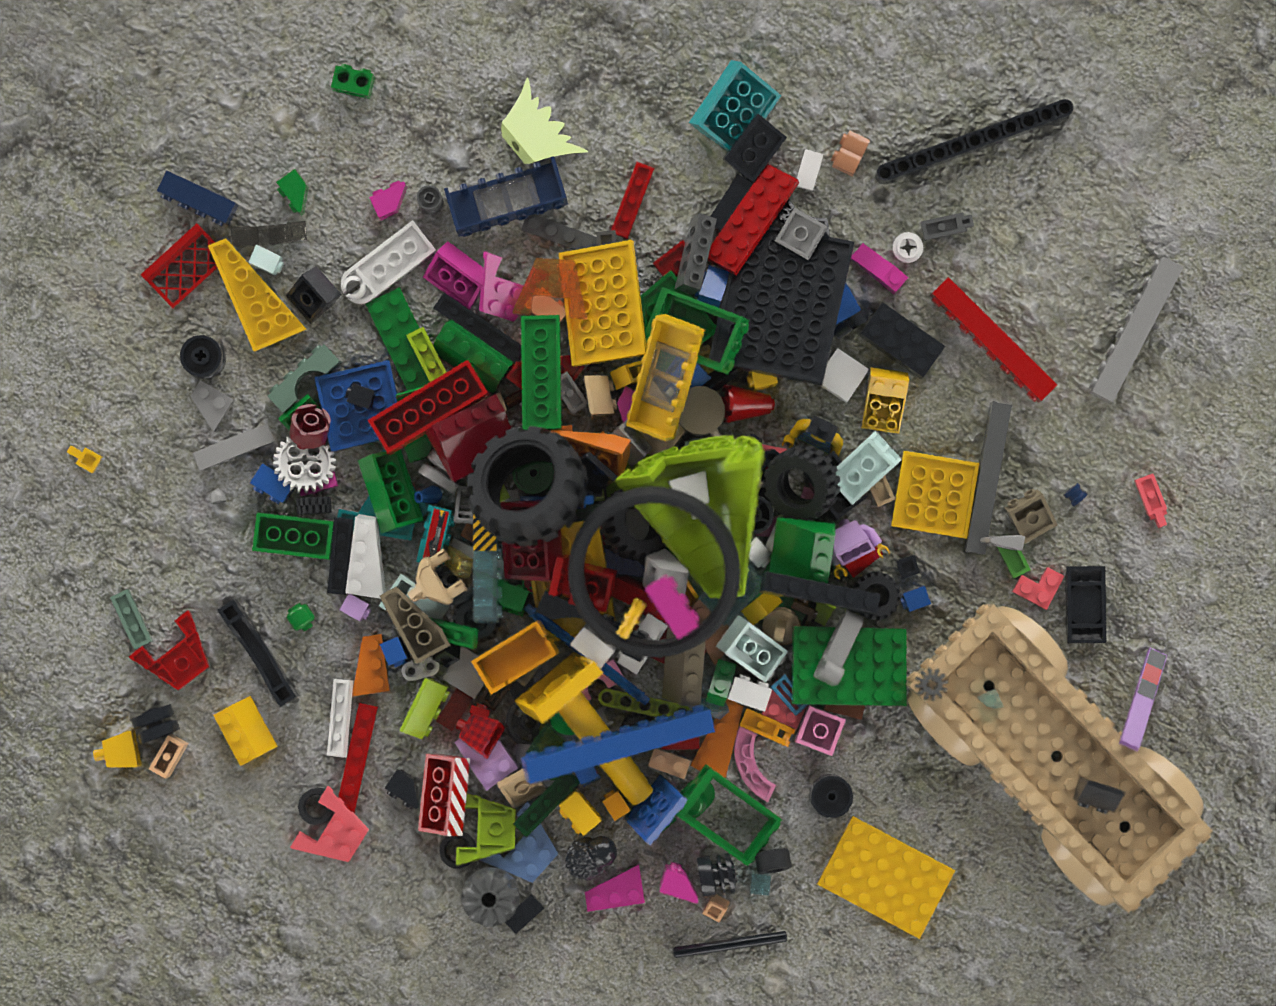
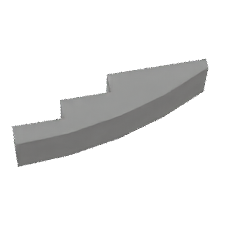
(233, 447)

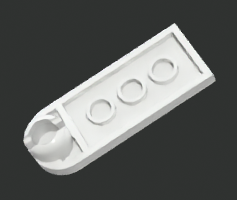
(386, 264)

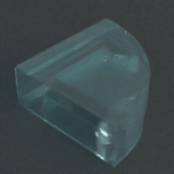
(991, 699)

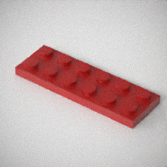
(752, 219)

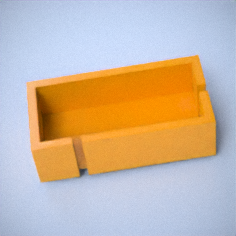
(515, 657)

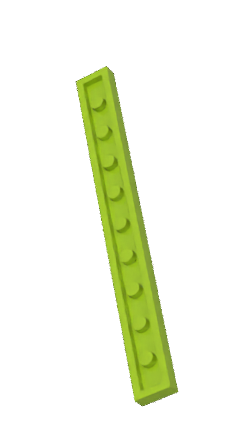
(434, 368)

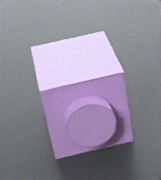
(356, 607)

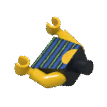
(816, 433)

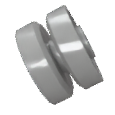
(438, 473)

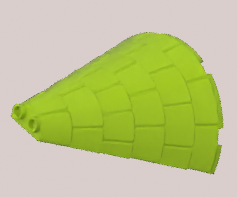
(732, 486)

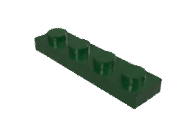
(546, 803)

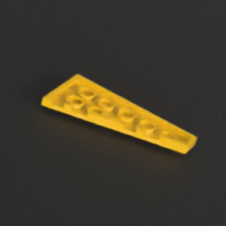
(257, 305)

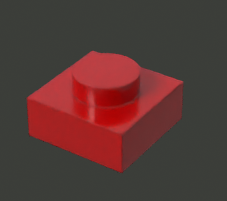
(480, 710)

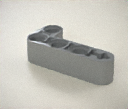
(830, 666)

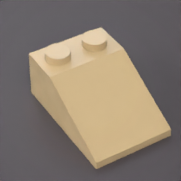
(599, 396)

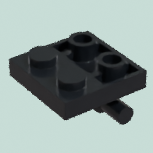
(598, 474)

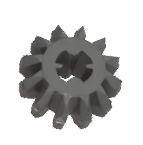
(927, 690)

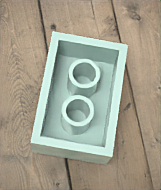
(751, 648)

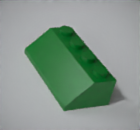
(457, 345)
(390, 490)

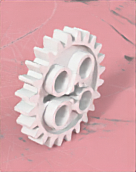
(305, 479)

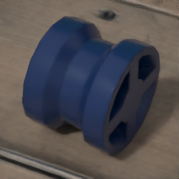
(1075, 494)

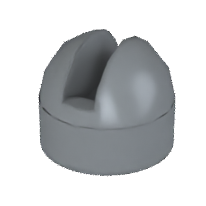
(217, 496)

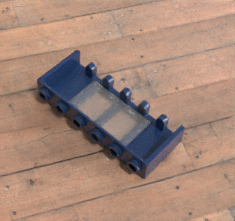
(506, 198)

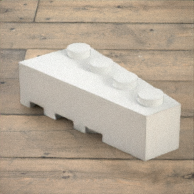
(365, 564)

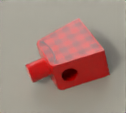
(480, 733)

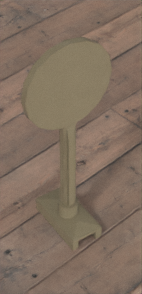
(703, 413)

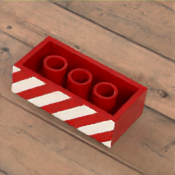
(444, 794)

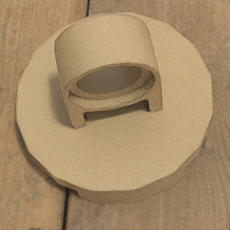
(779, 625)

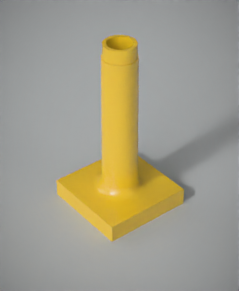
(562, 692)

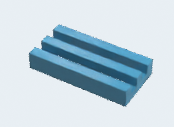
(779, 682)

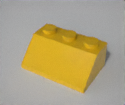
(245, 730)

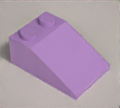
(489, 770)

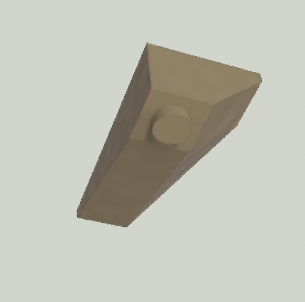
(417, 631)

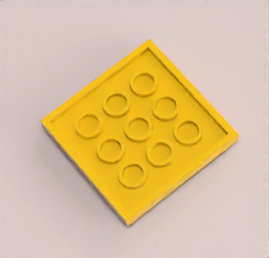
(935, 494)

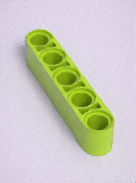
(634, 706)

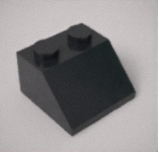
(313, 294)
(1097, 795)

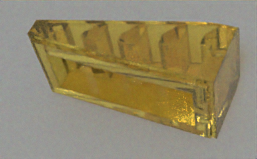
(459, 563)

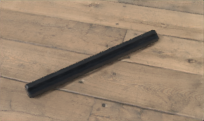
(730, 944)

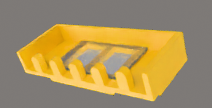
(665, 377)

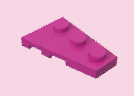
(617, 892)

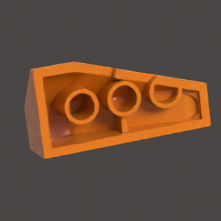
(608, 448)

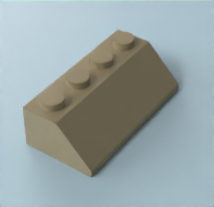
(683, 675)

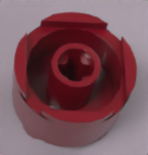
(309, 427)

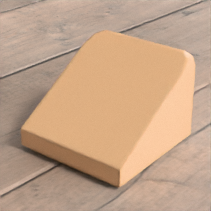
(716, 908)

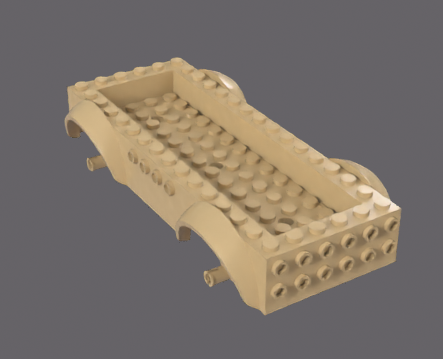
(1047, 716)

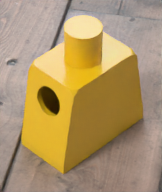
(120, 751)

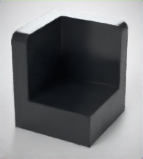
(448, 655)

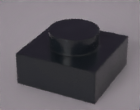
(907, 566)

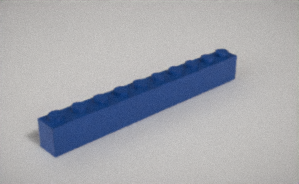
(617, 744)

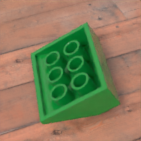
(803, 549)

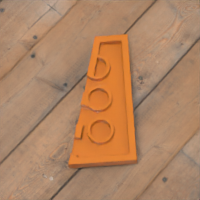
(718, 745)

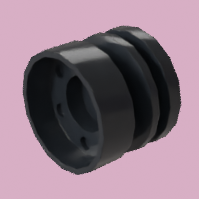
(716, 875)

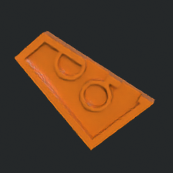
(371, 668)

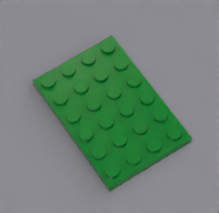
(872, 671)

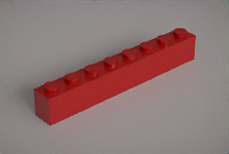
(993, 339)

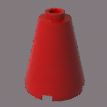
(745, 403)

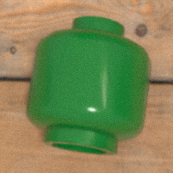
(300, 617)

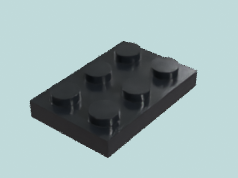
(754, 148)

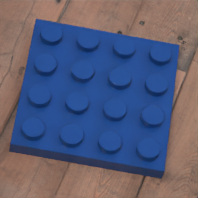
(349, 422)

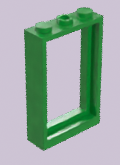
(734, 344)
(694, 792)

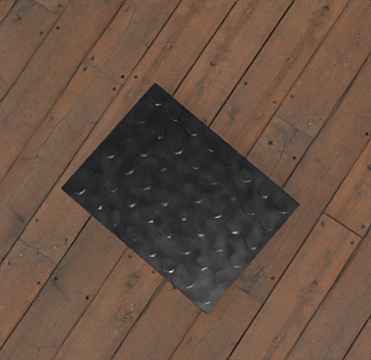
(788, 307)

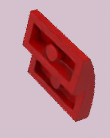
(560, 578)

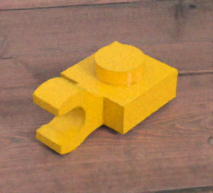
(86, 459)

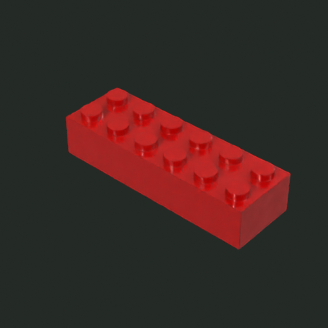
(427, 406)

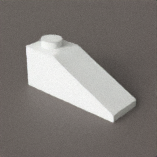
(759, 553)

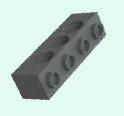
(695, 254)

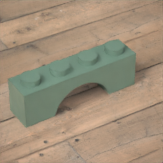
(321, 361)

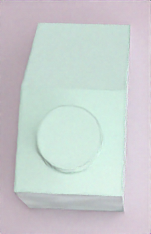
(266, 260)

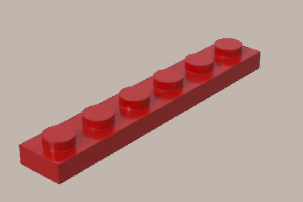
(357, 755)

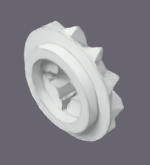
(914, 241)

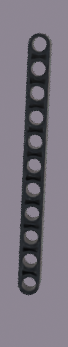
(982, 137)

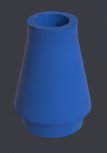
(429, 495)

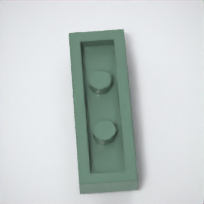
(131, 619)

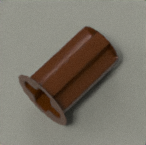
(514, 399)

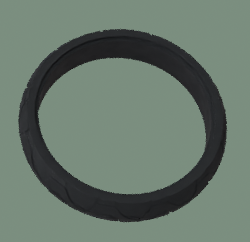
(636, 645)

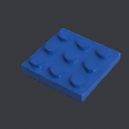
(656, 811)

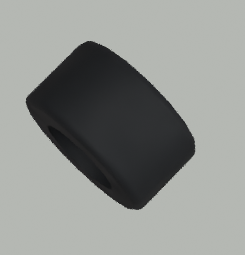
(773, 861)

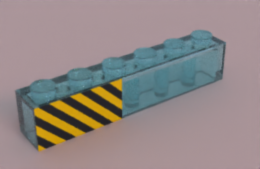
(486, 575)

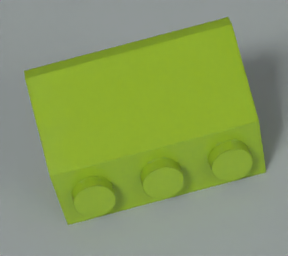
(425, 708)

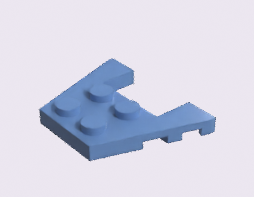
(530, 854)

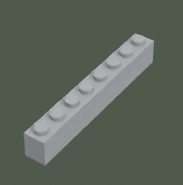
(1136, 329)

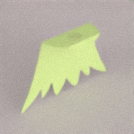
(532, 133)

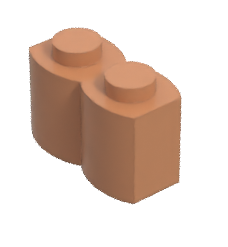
(850, 153)

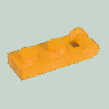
(766, 727)

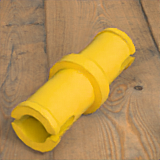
(631, 618)

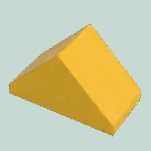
(761, 607)

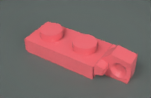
(1152, 499)

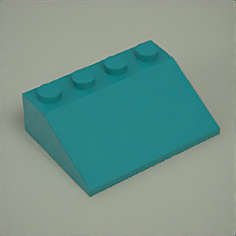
(733, 104)

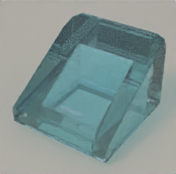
(716, 711)

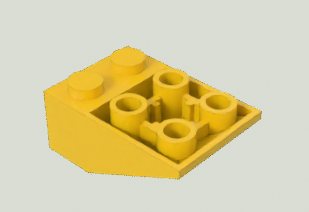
(885, 400)

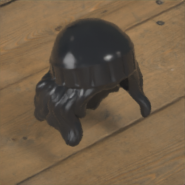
(590, 856)

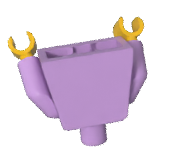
(852, 543)

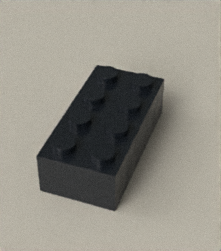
(902, 340)

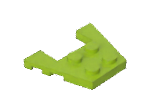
(494, 830)

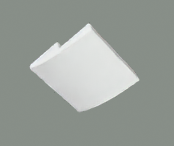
(843, 375)

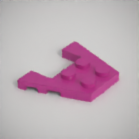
(497, 294)

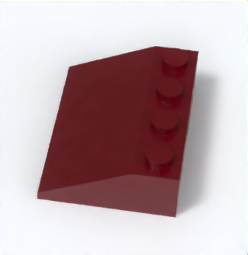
(465, 435)
(533, 561)

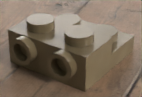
(1030, 515)

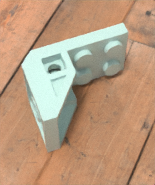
(866, 467)

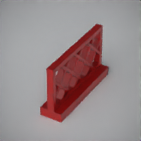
(170, 255)

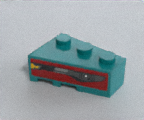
(436, 532)

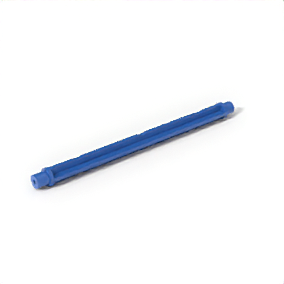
(606, 669)

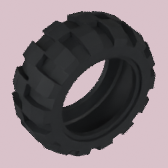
(501, 460)

